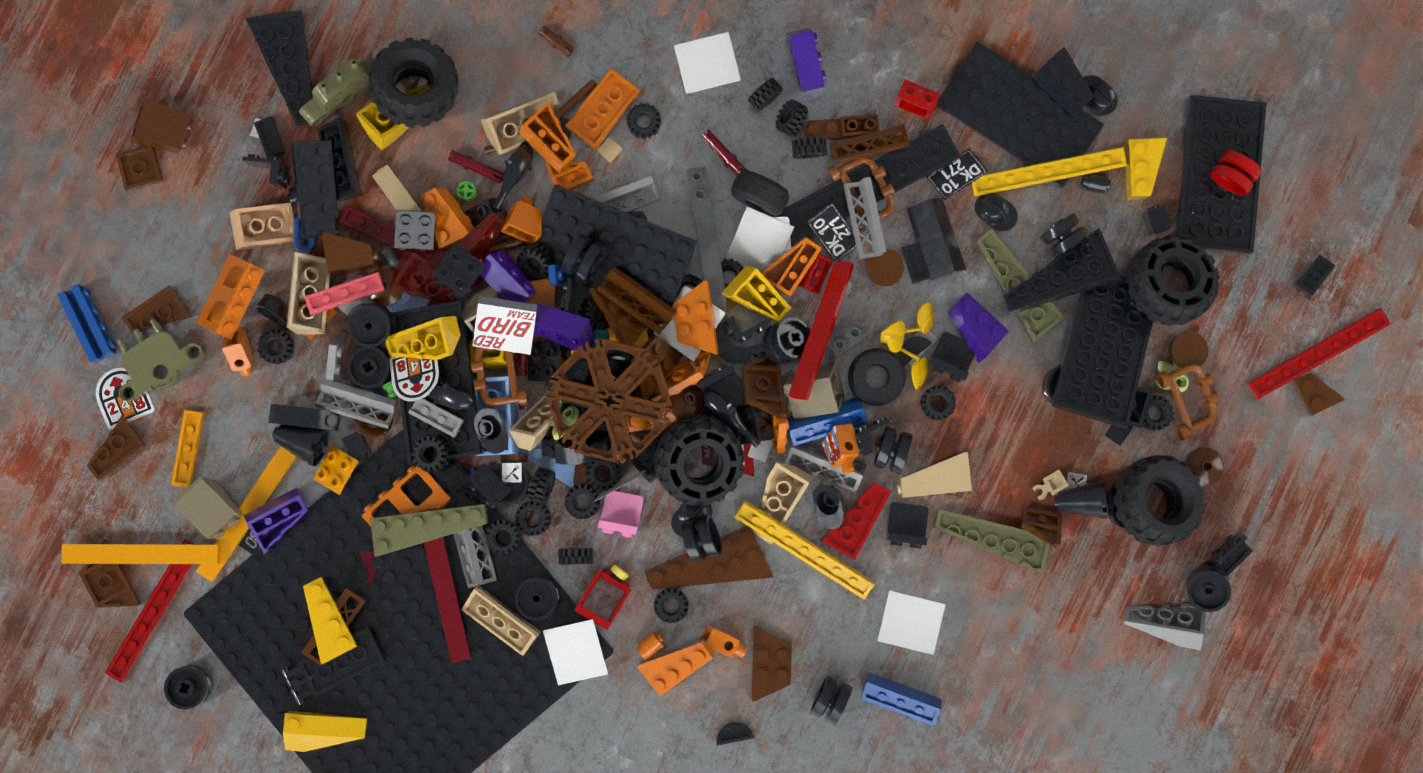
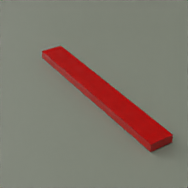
(821, 330)
(1319, 353)
(148, 619)

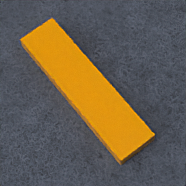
(187, 448)

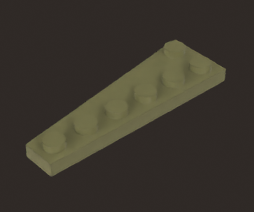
(1010, 274)
(411, 529)
(999, 539)

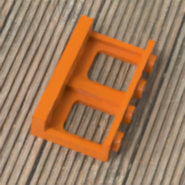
(230, 296)
(400, 500)

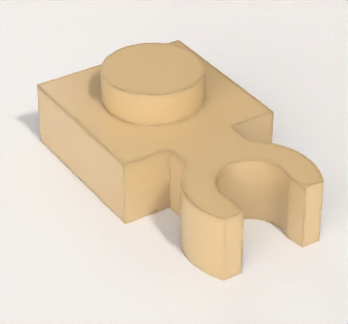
(1053, 483)

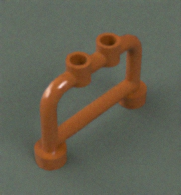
(878, 173)
(481, 385)
(1210, 398)

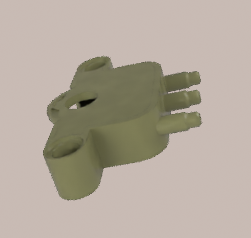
(331, 91)
(149, 355)

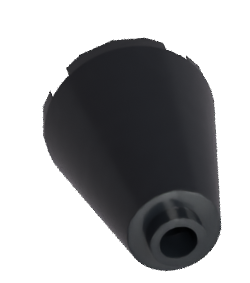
(302, 442)
(1084, 500)

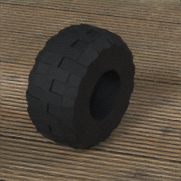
(760, 193)
(893, 367)

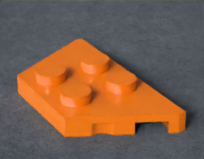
(696, 319)
(686, 374)

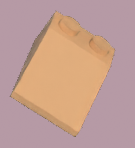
(262, 225)

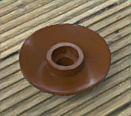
(391, 293)
(682, 407)
(370, 430)
(1206, 455)

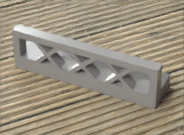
(630, 189)
(871, 215)
(359, 400)
(814, 453)
(470, 563)

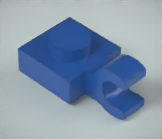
(556, 276)

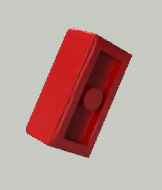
(816, 274)

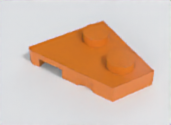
(572, 176)

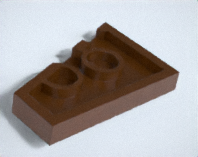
(117, 449)

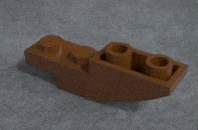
(841, 128)

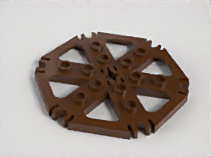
(597, 413)

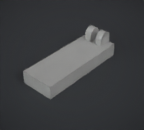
(436, 416)

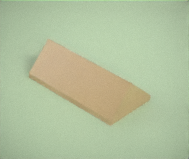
(308, 277)
(500, 620)

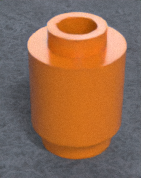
(651, 645)

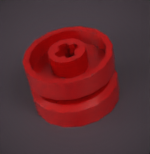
(1236, 172)

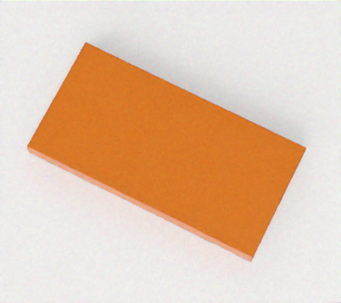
(603, 109)

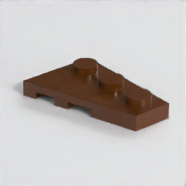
(163, 306)

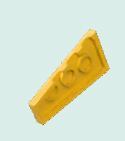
(327, 622)

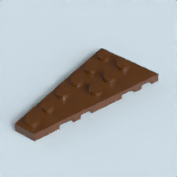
(739, 562)

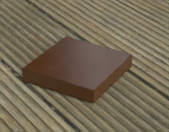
(139, 168)

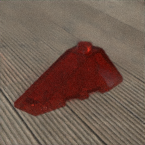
(481, 238)
(415, 278)

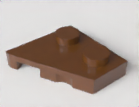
(1315, 394)
(1043, 525)

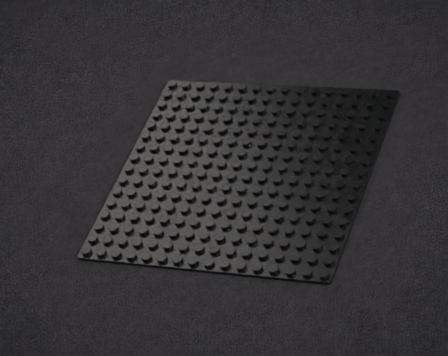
(417, 702)

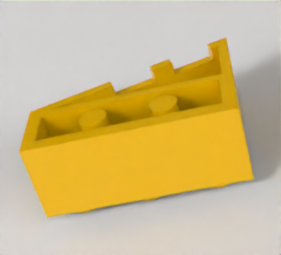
(1143, 162)
(757, 294)

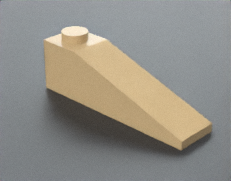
(504, 126)
(533, 425)
(783, 491)

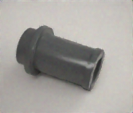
(390, 257)

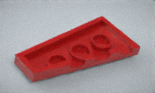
(858, 522)

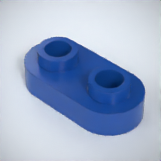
(296, 237)

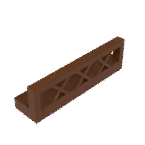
(869, 144)
(638, 298)
(340, 603)

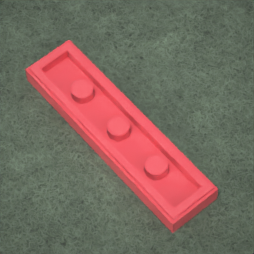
(344, 293)

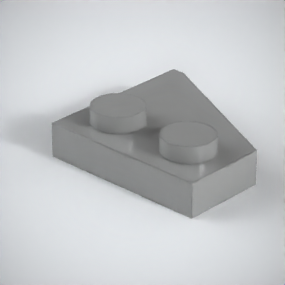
(335, 354)

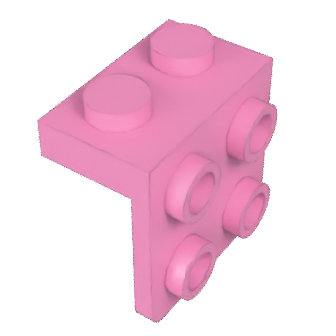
(621, 513)

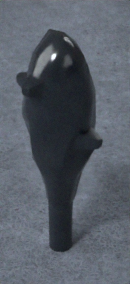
(514, 172)
(451, 397)
(728, 414)

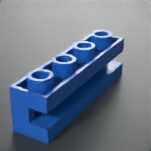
(87, 324)
(816, 427)
(901, 699)

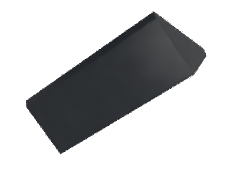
(345, 171)
(936, 238)

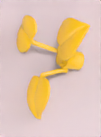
(894, 337)

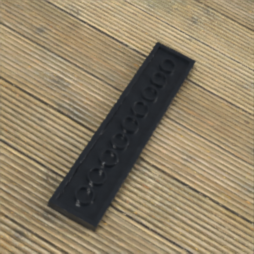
(902, 167)

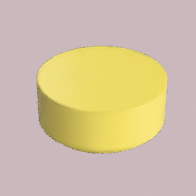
(618, 571)

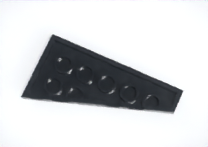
(286, 54)
(1072, 272)

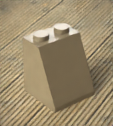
(470, 305)
(825, 395)
(208, 507)

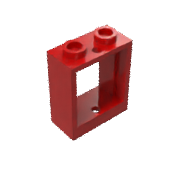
(914, 102)
(621, 585)

